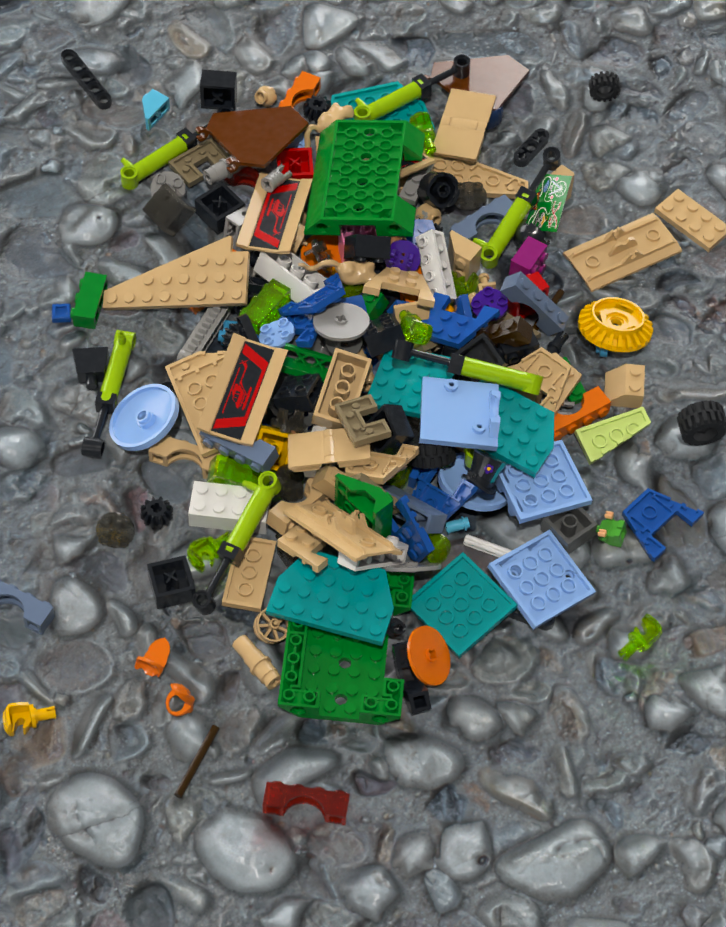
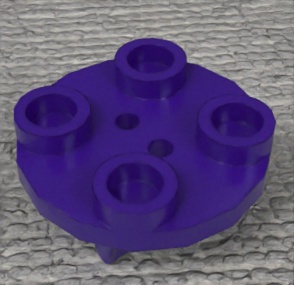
(410, 260)
(485, 298)

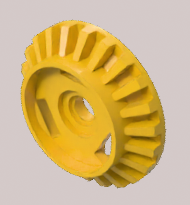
(633, 330)

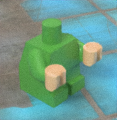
(612, 531)

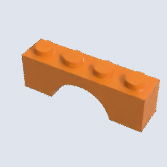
(302, 88)
(593, 404)

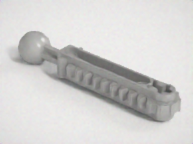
(205, 330)

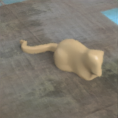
(335, 112)
(350, 272)

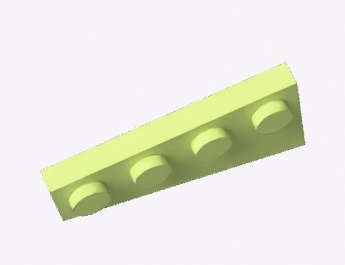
(610, 433)

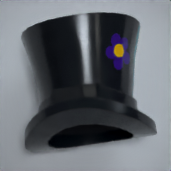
(484, 471)

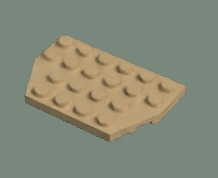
(193, 382)

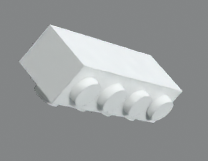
(436, 263)
(376, 561)

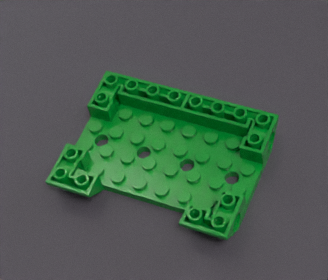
(342, 169)
(315, 679)

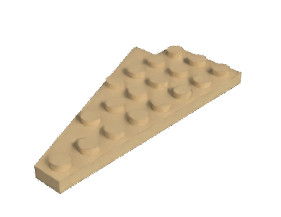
(493, 180)
(198, 279)

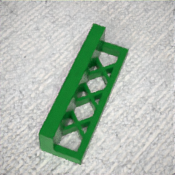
(296, 367)

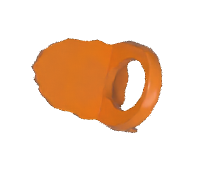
(155, 658)
(185, 695)

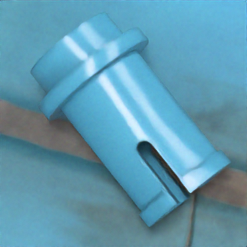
(457, 525)

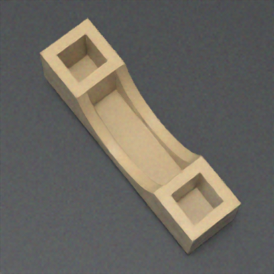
(171, 449)
(283, 523)

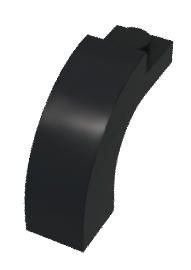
(414, 692)

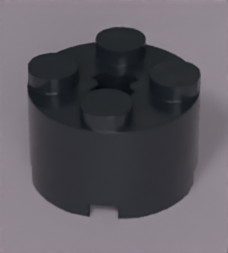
(438, 189)

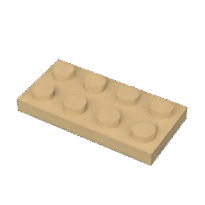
(692, 220)
(248, 582)

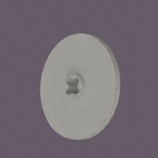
(341, 322)
(412, 567)

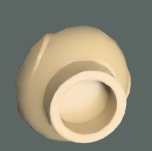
(266, 96)

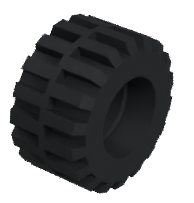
(702, 423)
(431, 455)

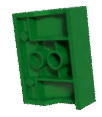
(368, 499)

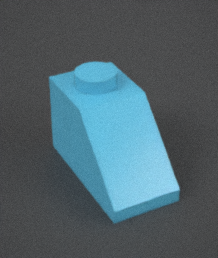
(154, 107)

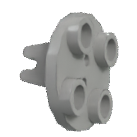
(170, 178)

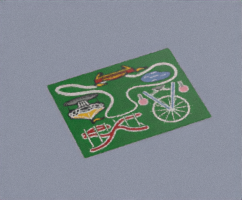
(551, 201)

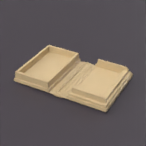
(463, 125)
(312, 449)

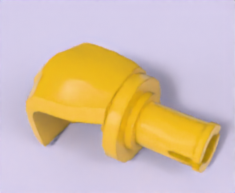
(26, 715)

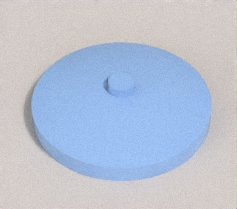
(144, 417)
(450, 477)

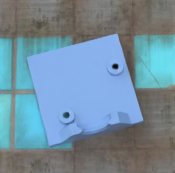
(459, 413)
(552, 491)
(540, 579)

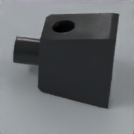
(91, 365)

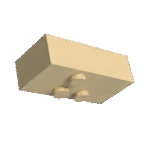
(342, 383)

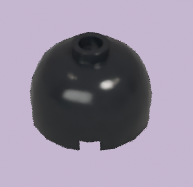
(525, 230)

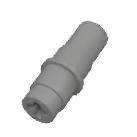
(218, 171)

